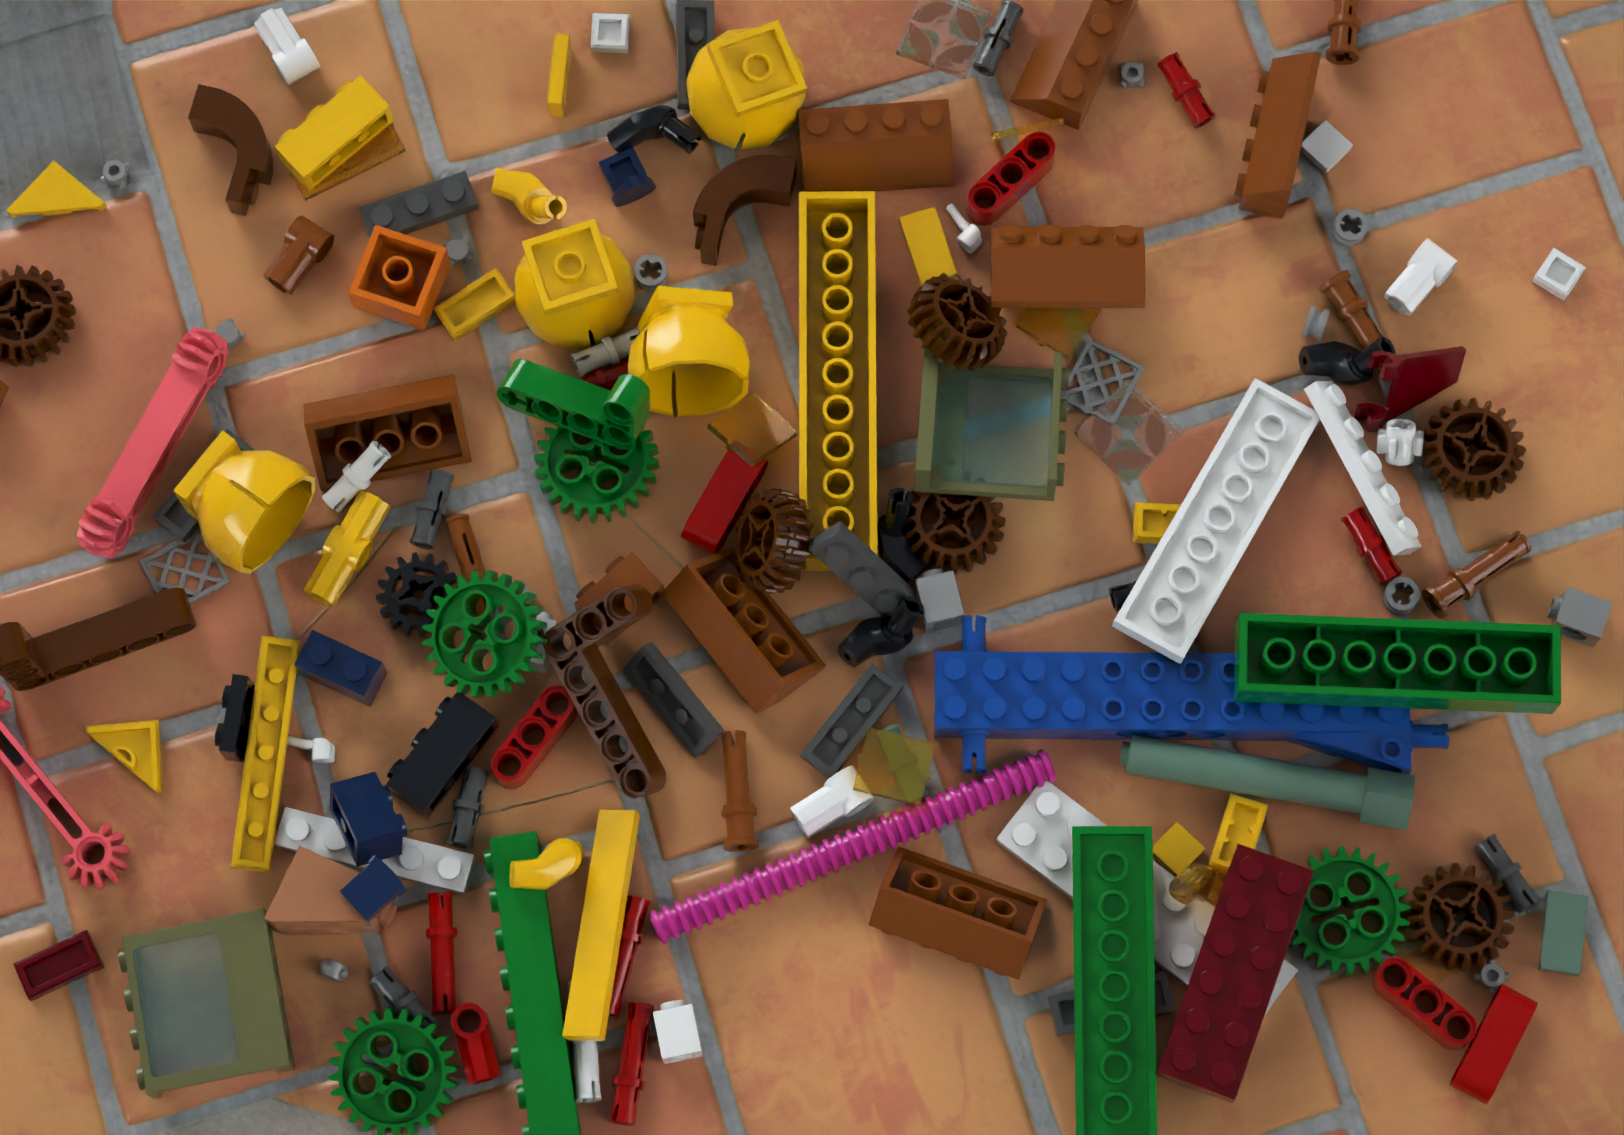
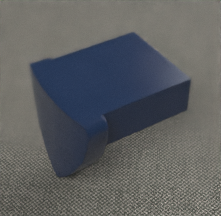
(626, 177)
(373, 889)

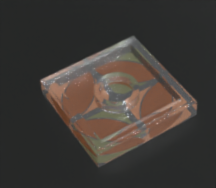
(944, 34)
(1128, 432)

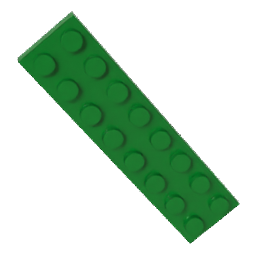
(1114, 980)

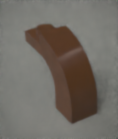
(229, 118)
(737, 185)

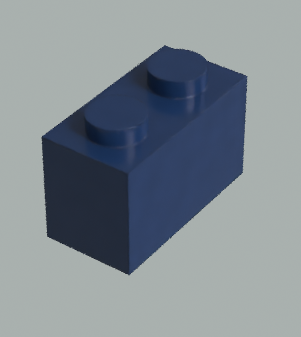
(341, 668)
(367, 818)

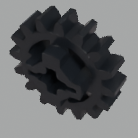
(404, 601)

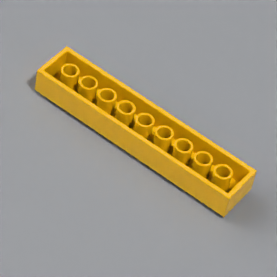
(838, 363)

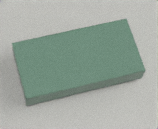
(1563, 933)

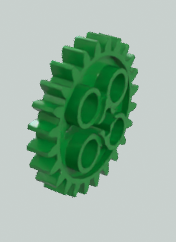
(584, 491)
(509, 655)
(1357, 944)
(379, 1105)

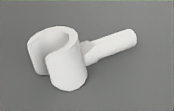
(970, 238)
(322, 749)

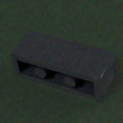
(441, 753)

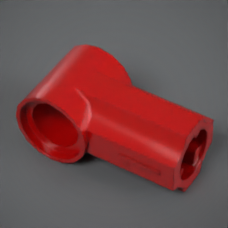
(476, 1048)

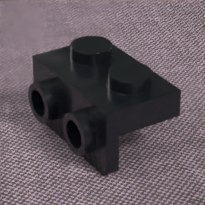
(233, 733)

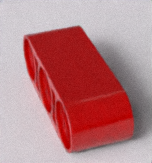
(1015, 162)
(723, 502)
(532, 755)
(1444, 1010)
(1493, 1044)

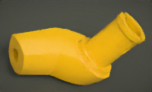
(528, 195)
(551, 866)

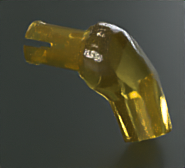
(1196, 883)

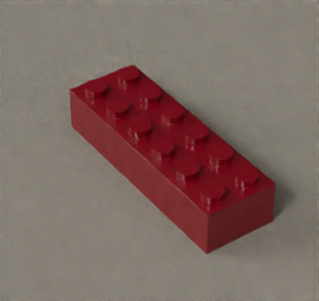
(1235, 973)

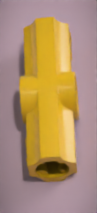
(347, 548)

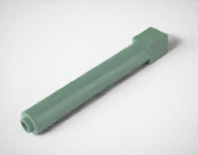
(1378, 796)

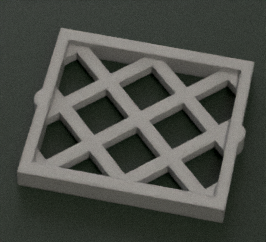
(1115, 357)
(174, 548)

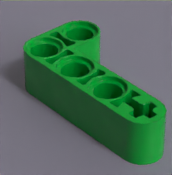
(576, 405)

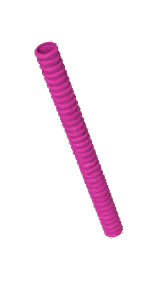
(853, 846)

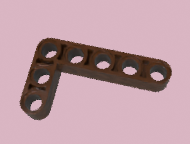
(92, 641)
(603, 686)

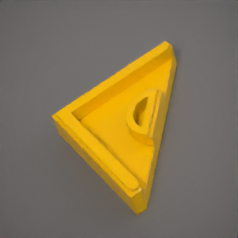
(54, 194)
(135, 746)

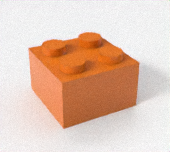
(399, 277)

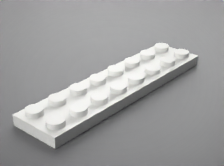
(1216, 521)
(1043, 841)

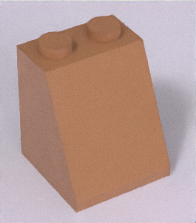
(312, 900)

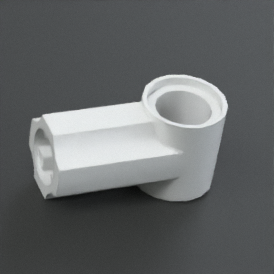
(289, 52)
(1425, 270)
(830, 802)

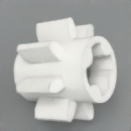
(1400, 442)

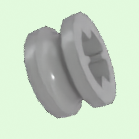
(1352, 216)
(654, 262)
(1315, 323)
(1404, 583)

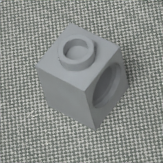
(940, 599)
(1580, 615)

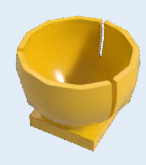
(748, 86)
(574, 284)
(688, 336)
(245, 501)

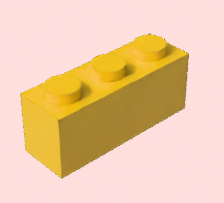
(334, 132)

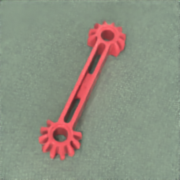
(112, 514)
(43, 791)

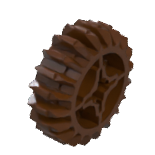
(53, 315)
(957, 322)
(1486, 455)
(960, 535)
(773, 541)
(1476, 926)

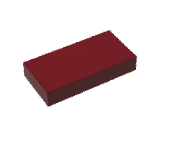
(58, 965)

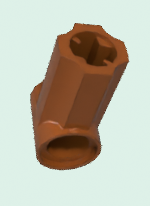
(303, 246)

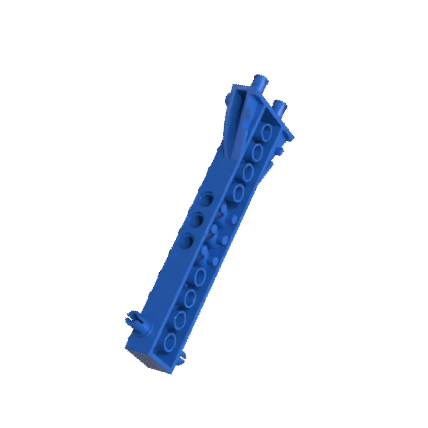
(1146, 696)

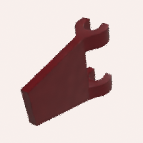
(1413, 379)

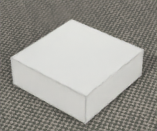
(610, 33)
(1325, 146)
(1559, 274)

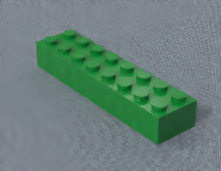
(1397, 663)

